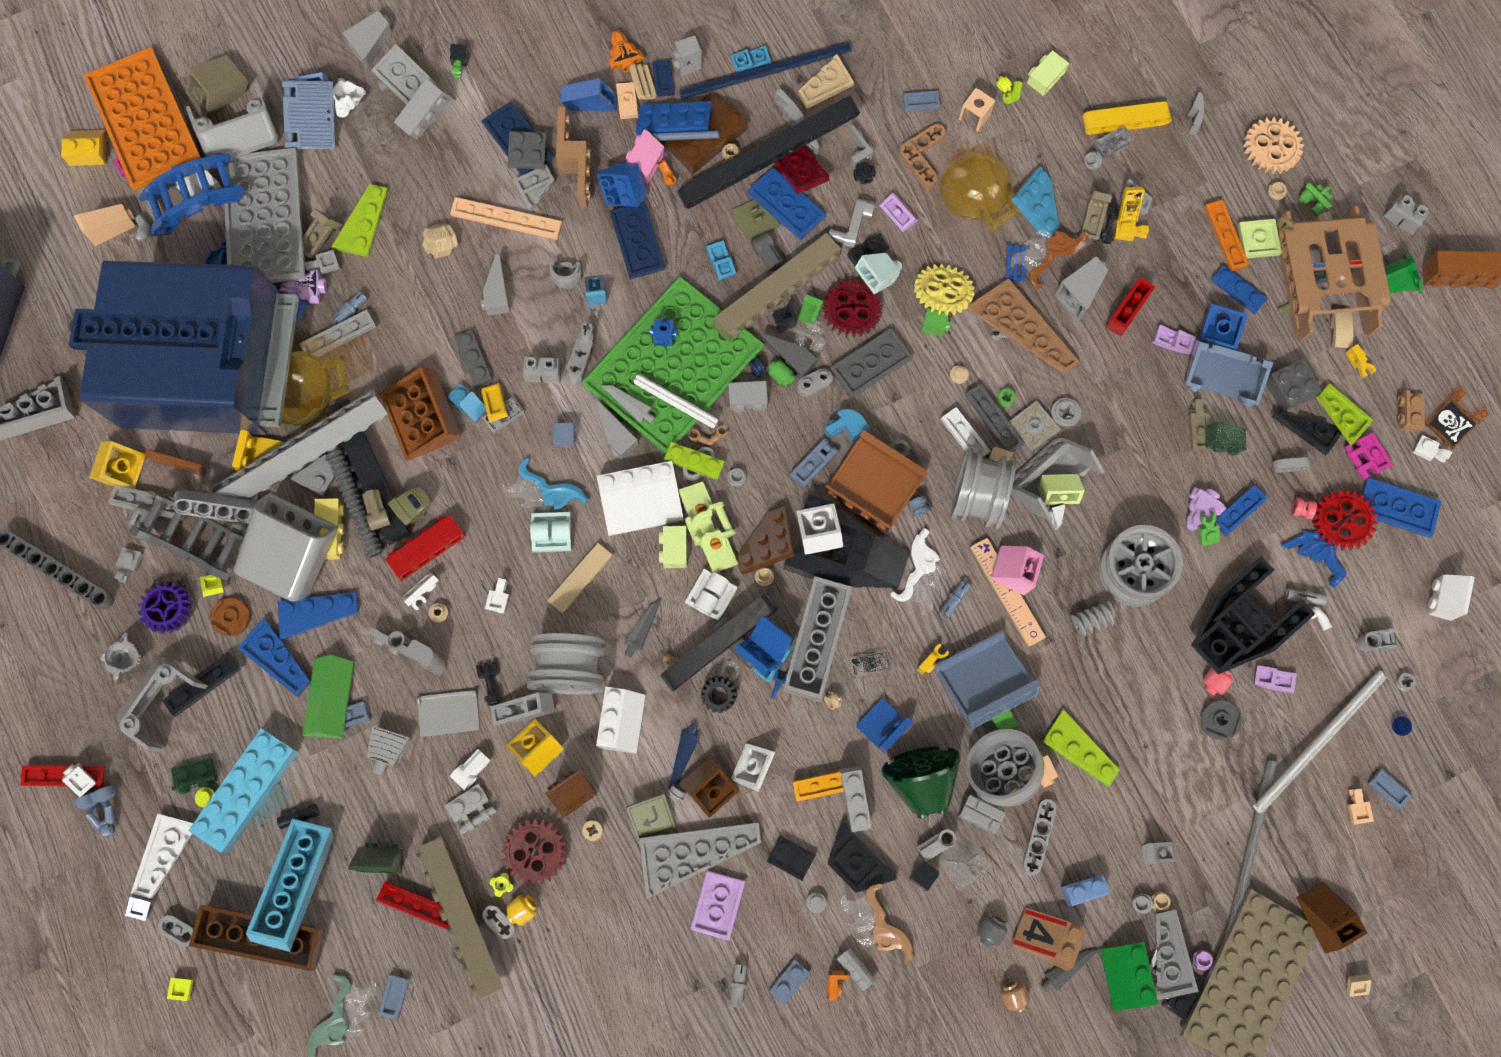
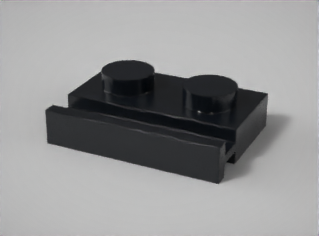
(791, 858)

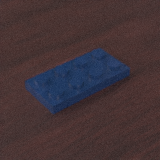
(506, 120)
(637, 240)

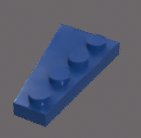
(314, 612)
(271, 655)

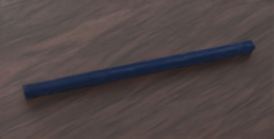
(760, 71)

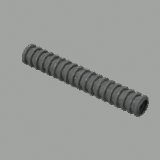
(354, 503)

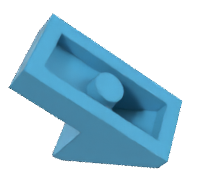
(467, 403)

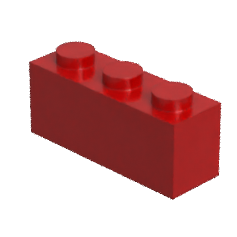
(1130, 306)

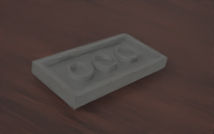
(871, 363)

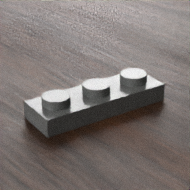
(473, 358)

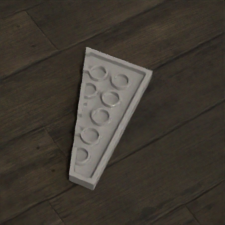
(680, 856)

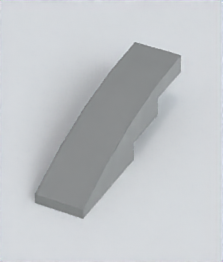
(793, 116)

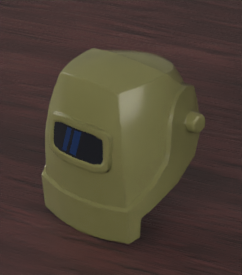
(410, 504)

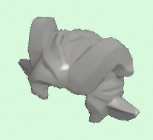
(121, 657)

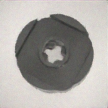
(1231, 716)

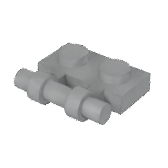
(468, 803)

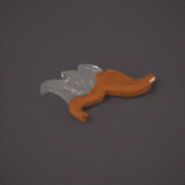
(1043, 250)

